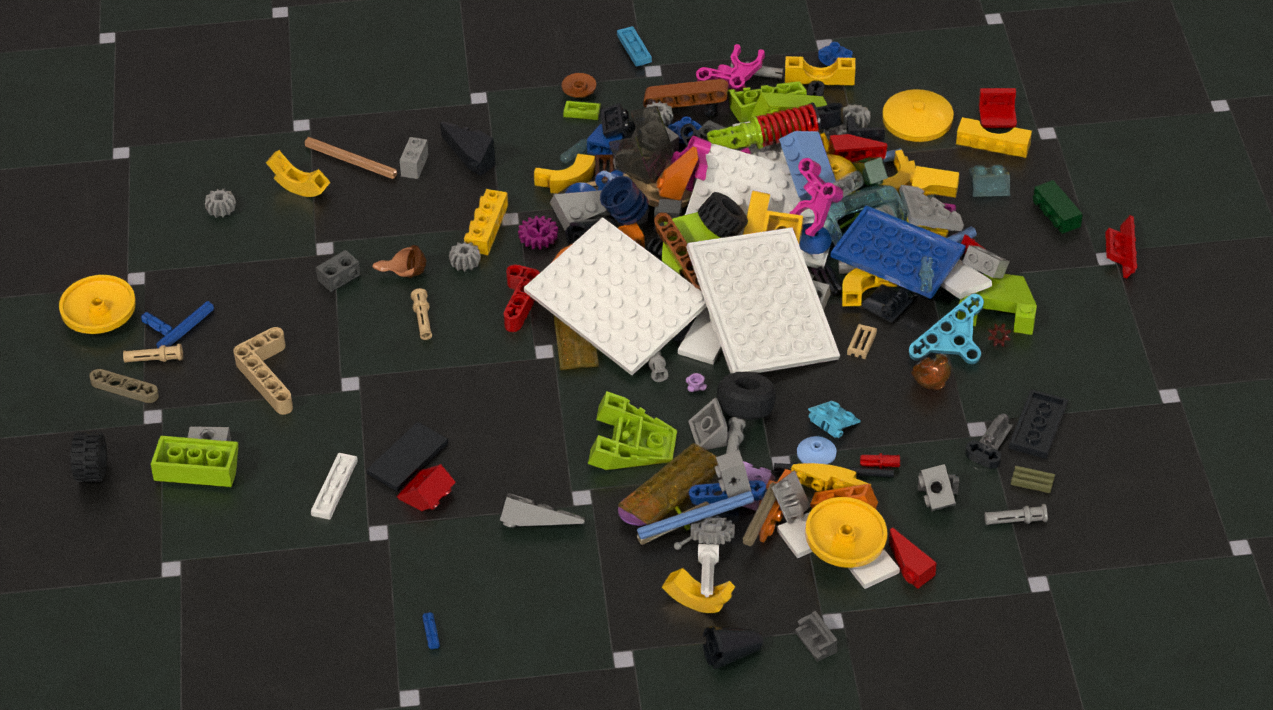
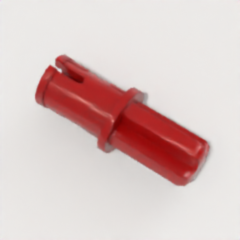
(880, 460)

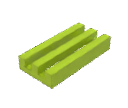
(582, 110)

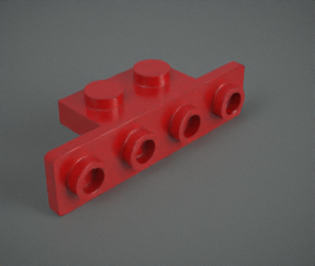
(1121, 246)

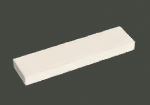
(334, 486)

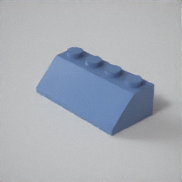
(805, 145)

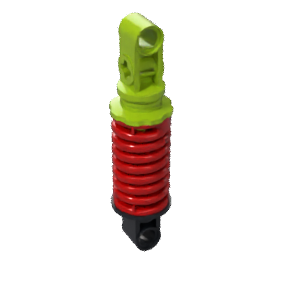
(769, 128)

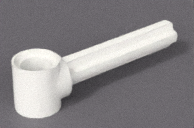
(708, 556)

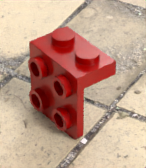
(997, 107)

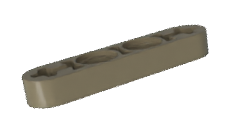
(145, 391)

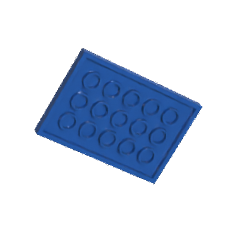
(895, 250)

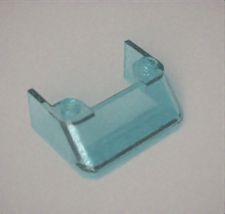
(858, 200)

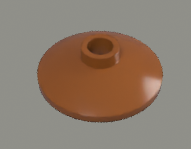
(578, 85)

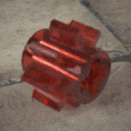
(1004, 336)

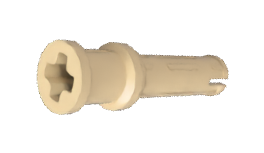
(421, 307)
(162, 353)

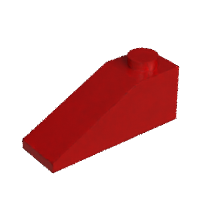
(855, 147)
(914, 564)

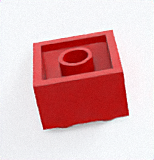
(427, 488)

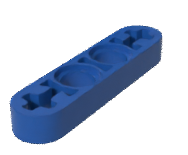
(703, 489)

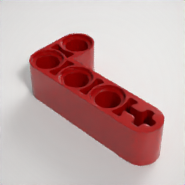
(520, 302)

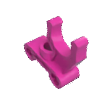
(734, 76)
(700, 168)
(820, 194)

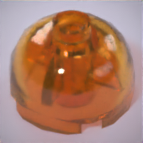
(932, 372)

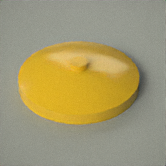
(917, 115)
(97, 304)
(846, 532)

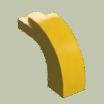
(904, 168)
(294, 180)
(557, 180)
(856, 283)
(687, 591)

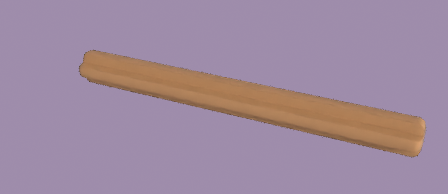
(351, 157)

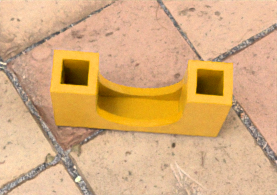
(935, 183)

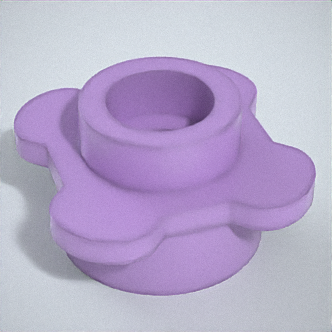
(696, 382)

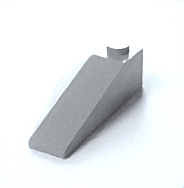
(523, 512)

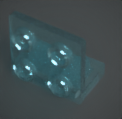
(990, 181)

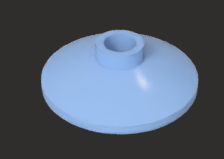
(816, 450)

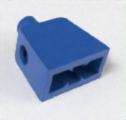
(598, 144)

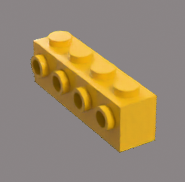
(487, 220)

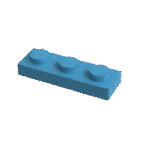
(634, 46)

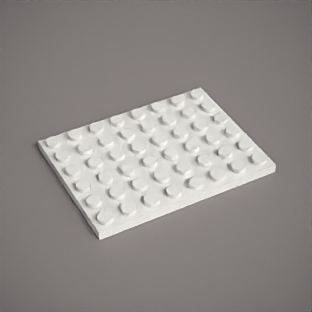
(740, 173)
(617, 295)
(762, 301)

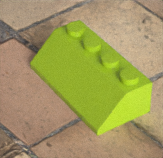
(195, 461)

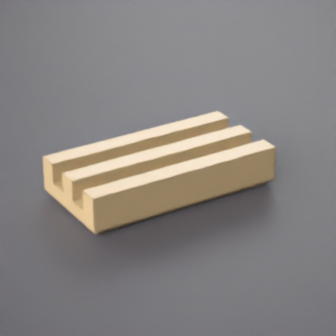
(859, 351)

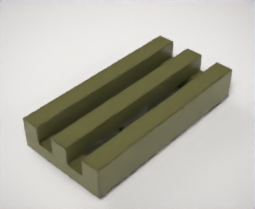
(1033, 476)

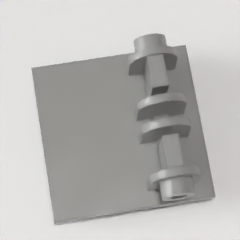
(791, 497)

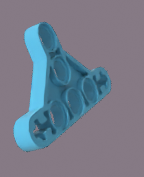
(945, 340)

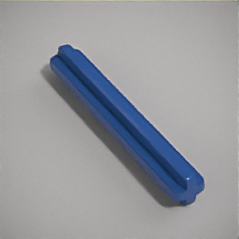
(186, 325)

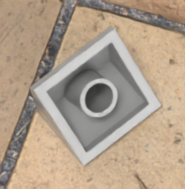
(709, 426)

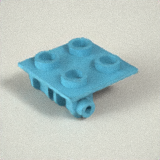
(832, 418)

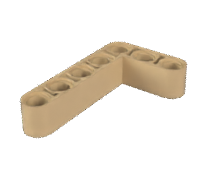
(249, 360)

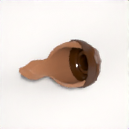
(405, 263)

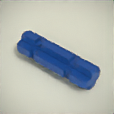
(156, 323)
(431, 631)

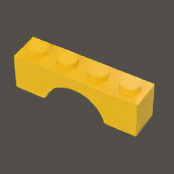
(839, 73)
(973, 135)

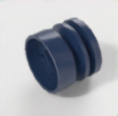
(624, 200)

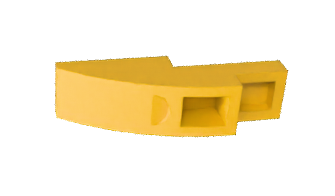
(825, 477)

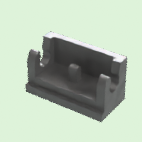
(816, 636)

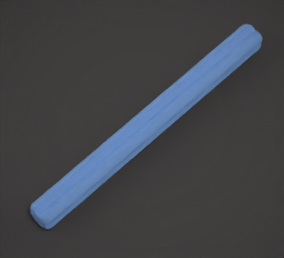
(695, 515)

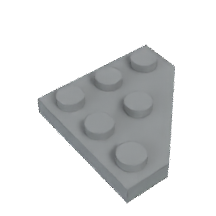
(928, 211)

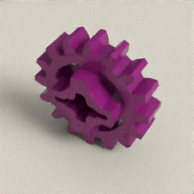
(538, 232)

